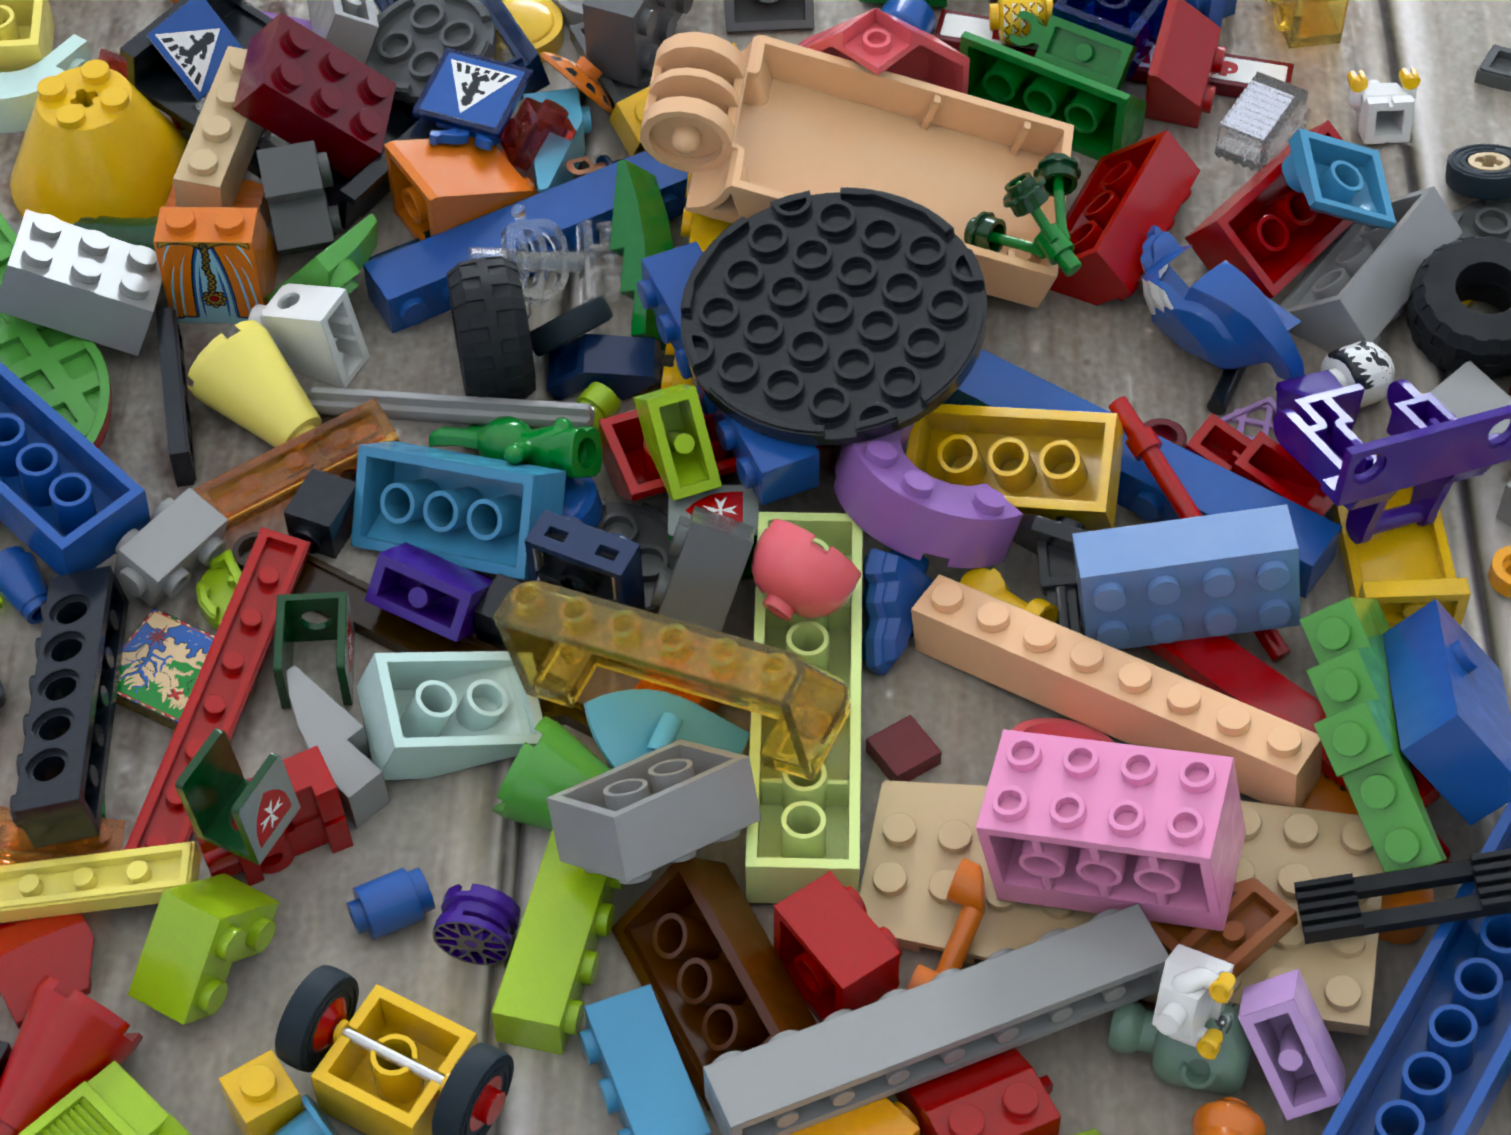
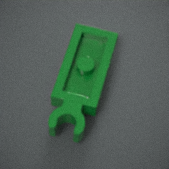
(1078, 49)

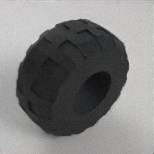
(491, 328)
(1448, 329)

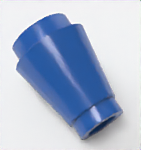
(22, 583)

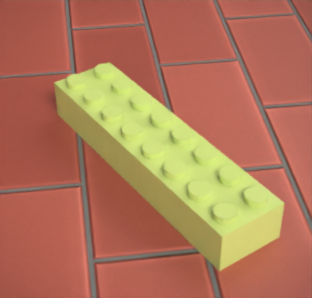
(805, 822)

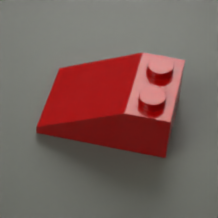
(984, 1099)

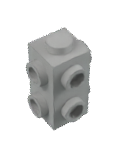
(169, 547)

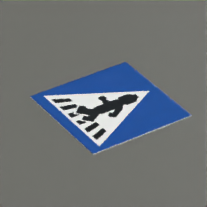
(194, 44)

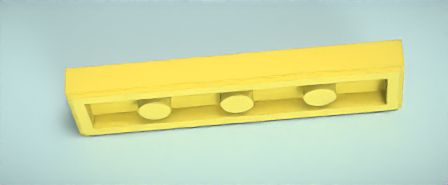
(95, 881)

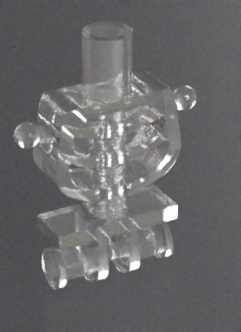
(562, 261)

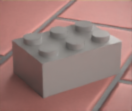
(81, 283)
(654, 810)

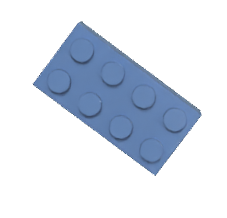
(1189, 578)

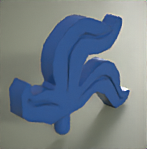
(460, 136)

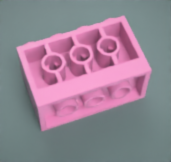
(1113, 828)

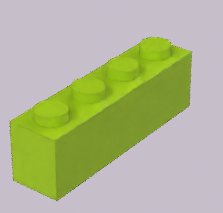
(554, 955)

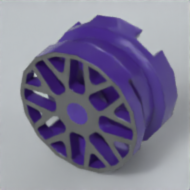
(477, 922)

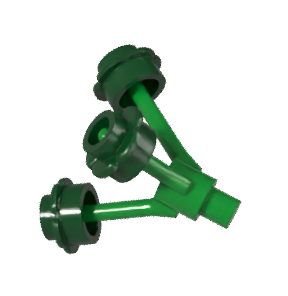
(1025, 194)

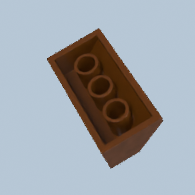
(709, 965)

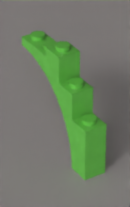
(1363, 731)

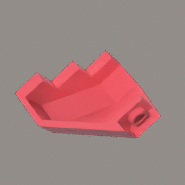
(892, 45)

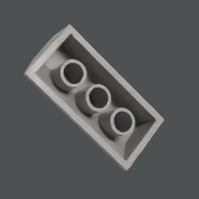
(1369, 273)

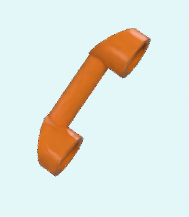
(969, 892)

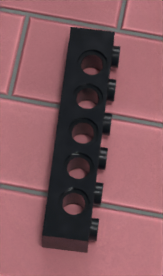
(71, 709)

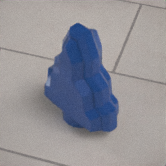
(890, 592)

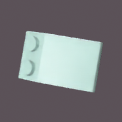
(444, 711)

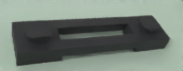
(1332, 909)

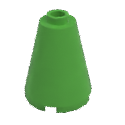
(542, 771)

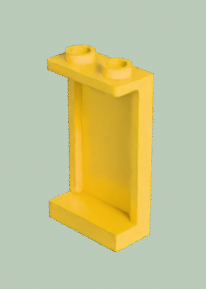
(1403, 566)

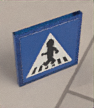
(472, 93)

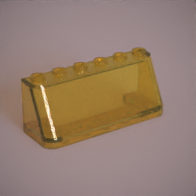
(565, 634)

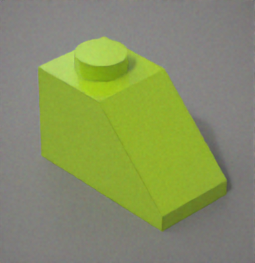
(678, 440)

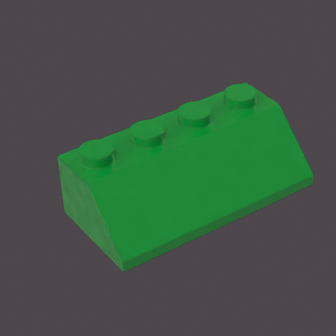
(1100, 114)

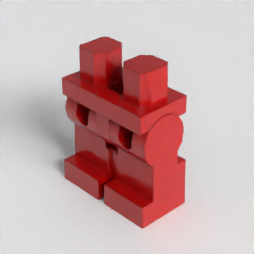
(314, 825)

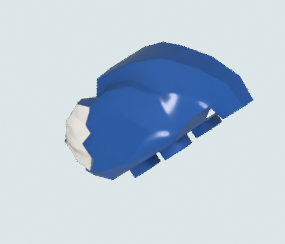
(1220, 315)

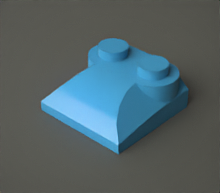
(1339, 179)

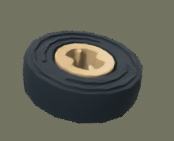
(1480, 171)
(570, 325)

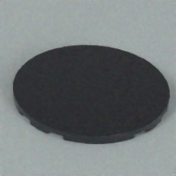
(834, 316)

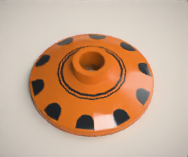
(582, 75)

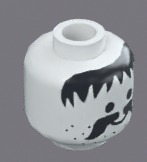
(1362, 364)

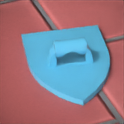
(644, 720)

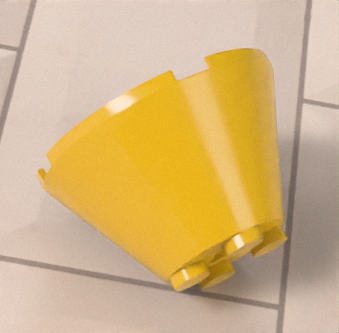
(95, 149)

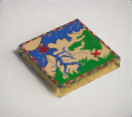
(161, 667)

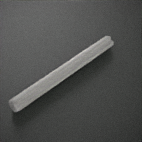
(451, 407)

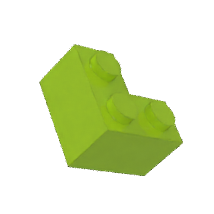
(195, 941)

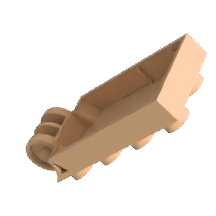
(812, 121)

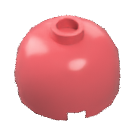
(800, 574)

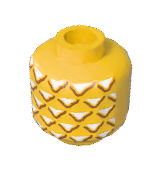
(1005, 20)

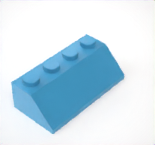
(452, 504)

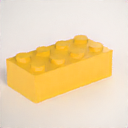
(1035, 457)

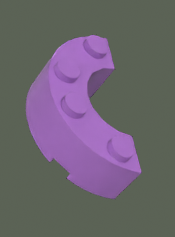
(919, 512)

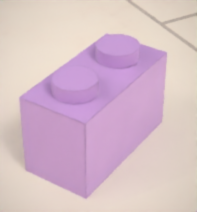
(1292, 1044)

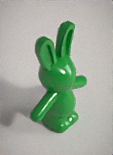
(510, 439)

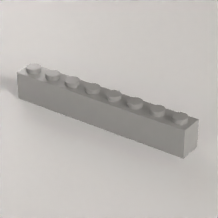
(936, 1026)

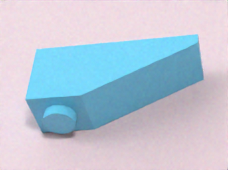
(550, 162)

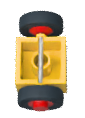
(391, 1062)

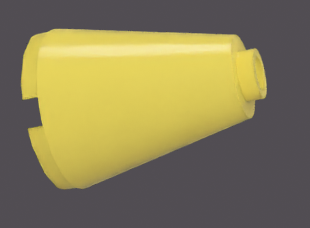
(253, 385)

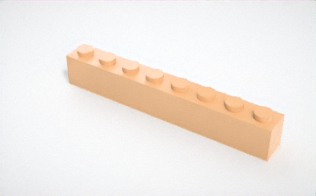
(1113, 690)

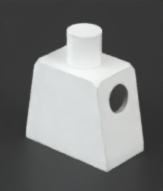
(315, 331)

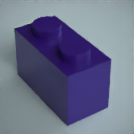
(427, 590)

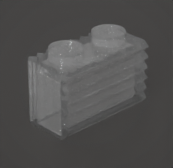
(1262, 122)

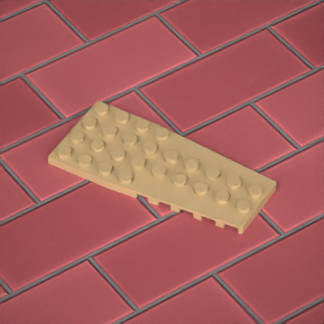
(930, 827)

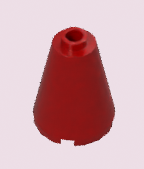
(56, 1051)

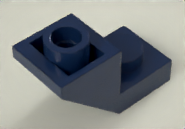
(618, 362)

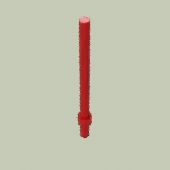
(1146, 447)

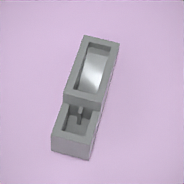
(342, 745)

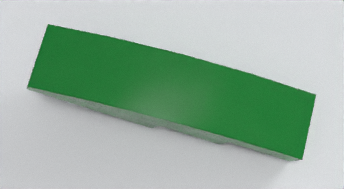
(637, 232)

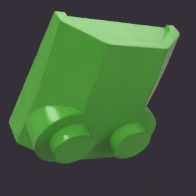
(339, 261)

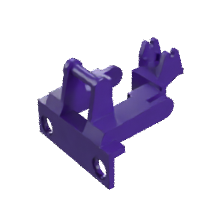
(1424, 449)

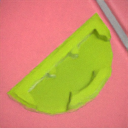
(217, 587)

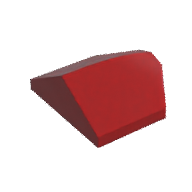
(41, 948)

